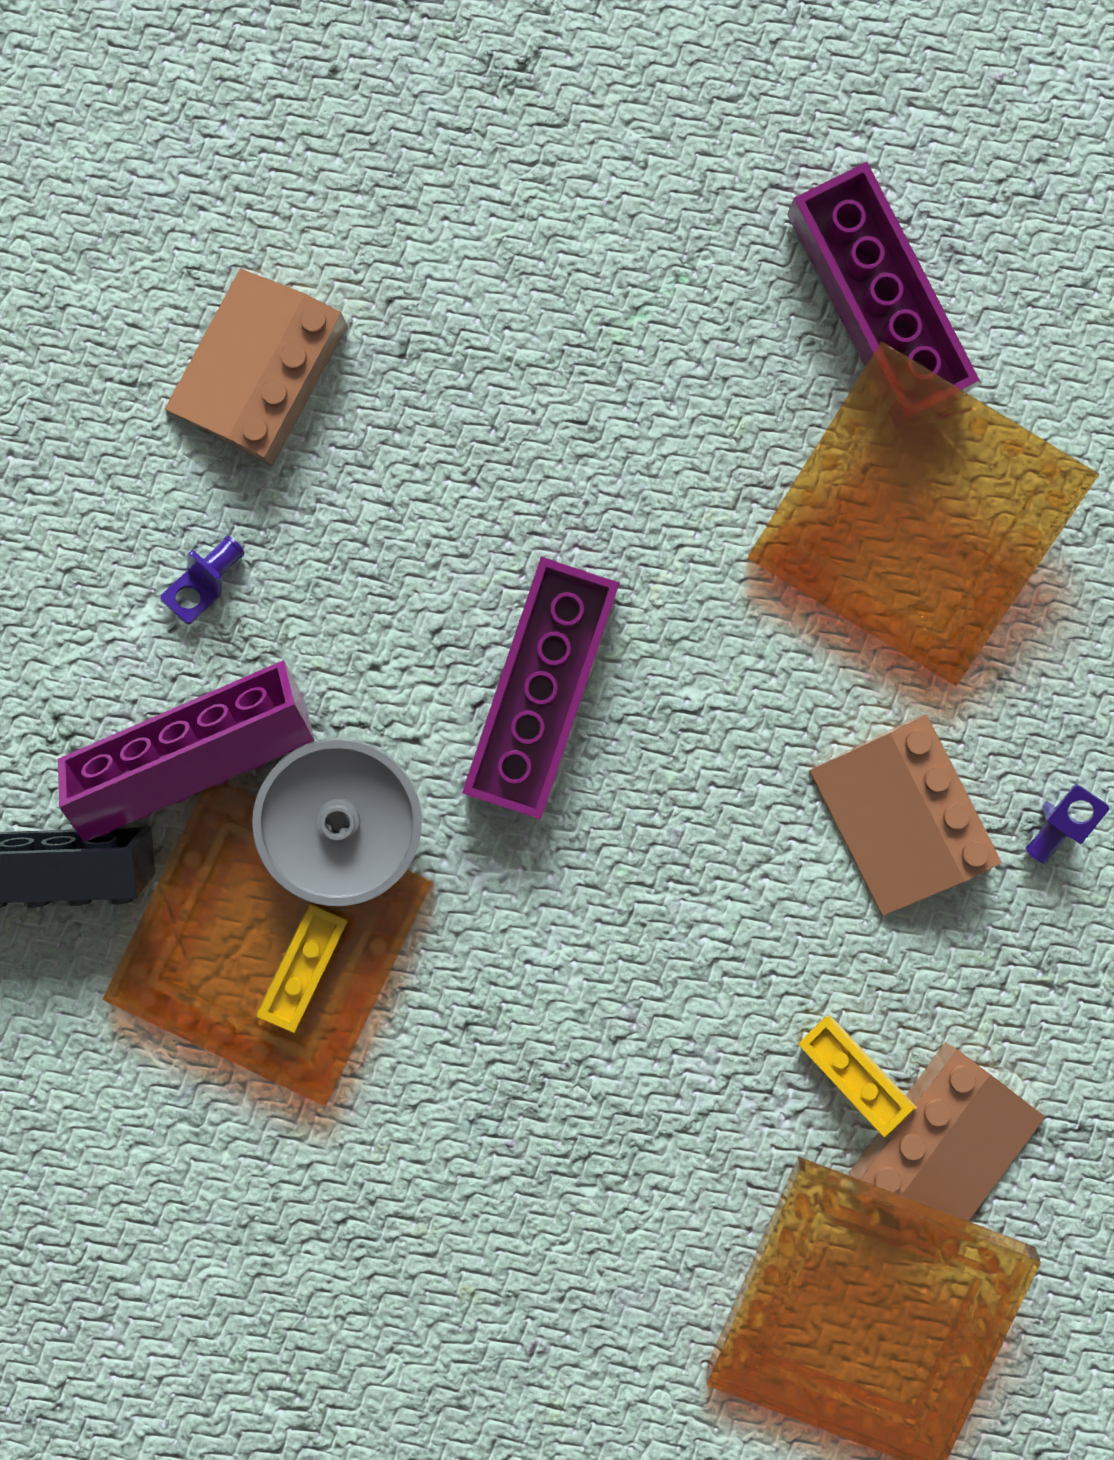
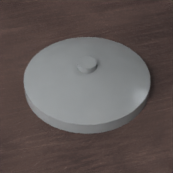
(337, 822)

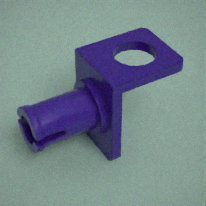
(204, 577)
(1061, 825)

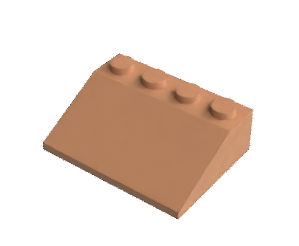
(257, 365)
(905, 815)
(954, 1141)

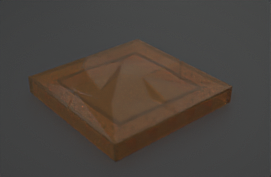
(921, 514)
(220, 937)
(870, 1314)

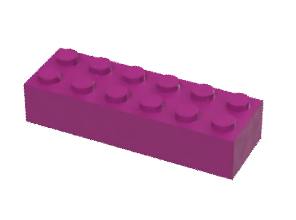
(876, 275)
(540, 688)
(183, 751)

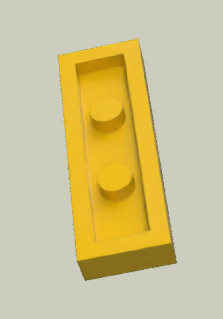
(302, 967)
(857, 1076)

